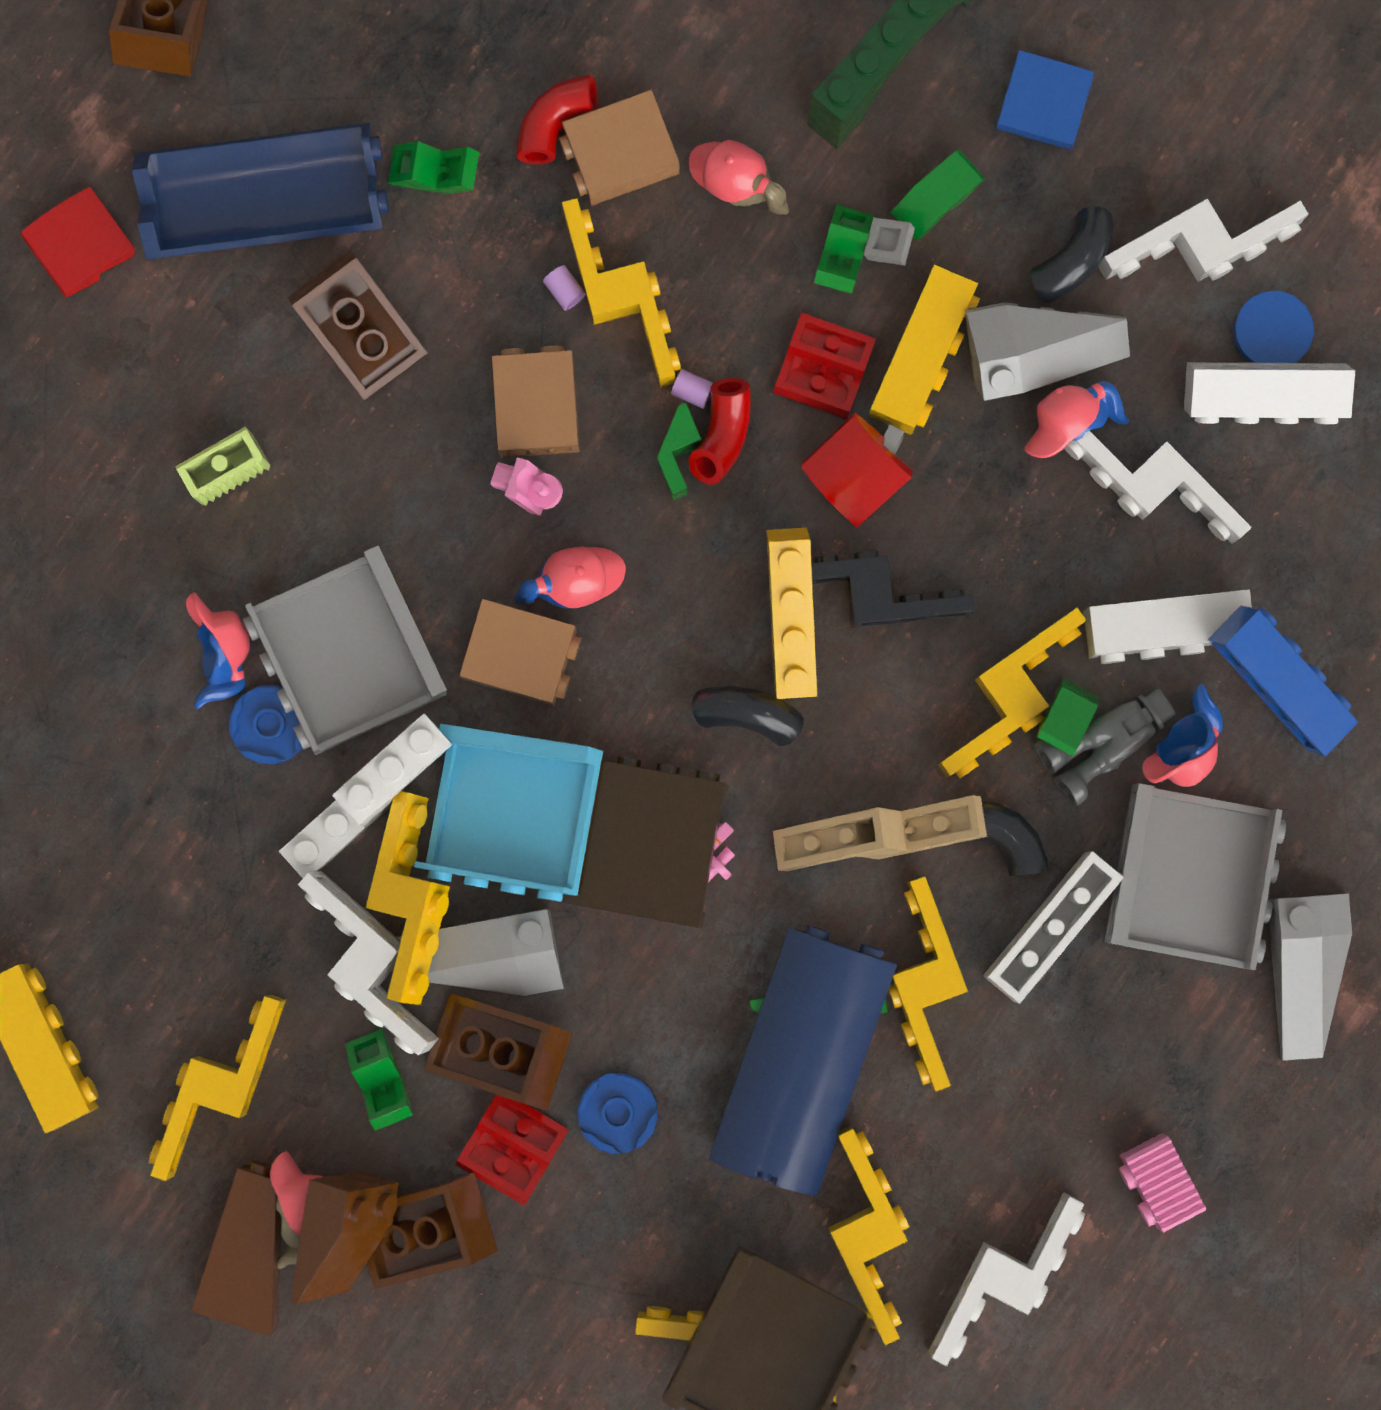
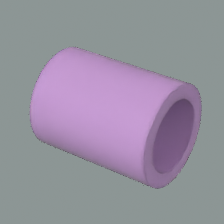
(564, 287)
(692, 388)

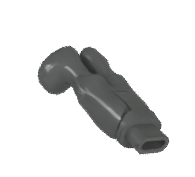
(1111, 738)

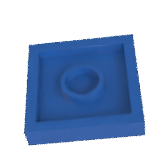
(1045, 100)

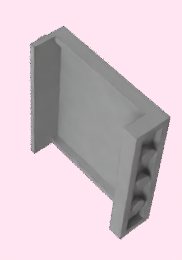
(345, 652)
(1195, 877)

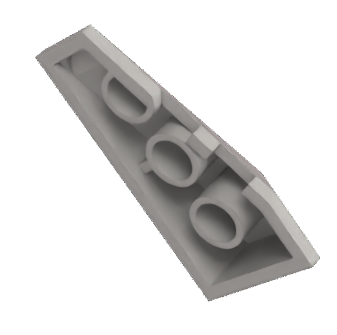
(1033, 347)
(500, 955)
(1308, 962)

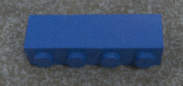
(1284, 679)

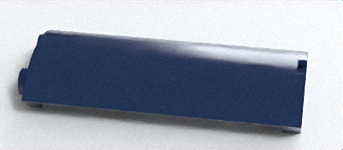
(259, 190)
(803, 1060)

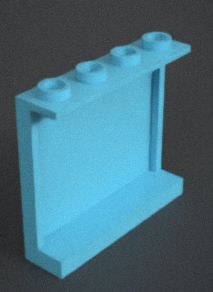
(513, 812)

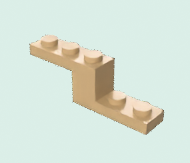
(879, 833)

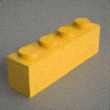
(923, 349)
(791, 612)
(40, 1051)

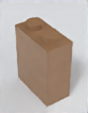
(619, 148)
(535, 402)
(520, 653)

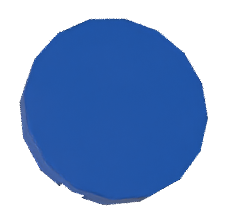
(1273, 328)
(263, 727)
(617, 1113)

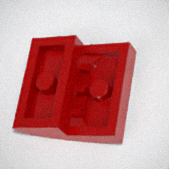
(77, 242)
(824, 365)
(856, 470)
(512, 1148)

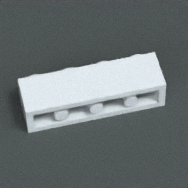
(1269, 391)
(1158, 625)
(1053, 926)

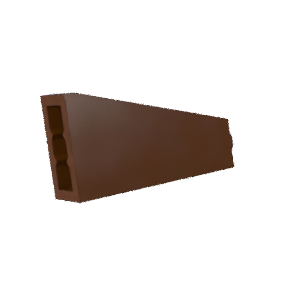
(242, 1267)

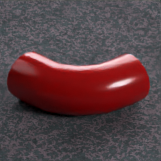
(544, 118)
(725, 431)

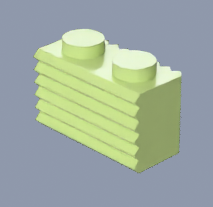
(223, 466)

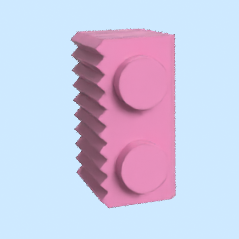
(1161, 1183)

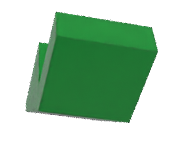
(431, 169)
(938, 193)
(844, 249)
(679, 440)
(1068, 717)
(379, 1079)

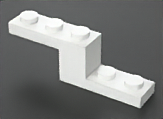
(1203, 242)
(1155, 482)
(366, 796)
(367, 963)
(1007, 1279)

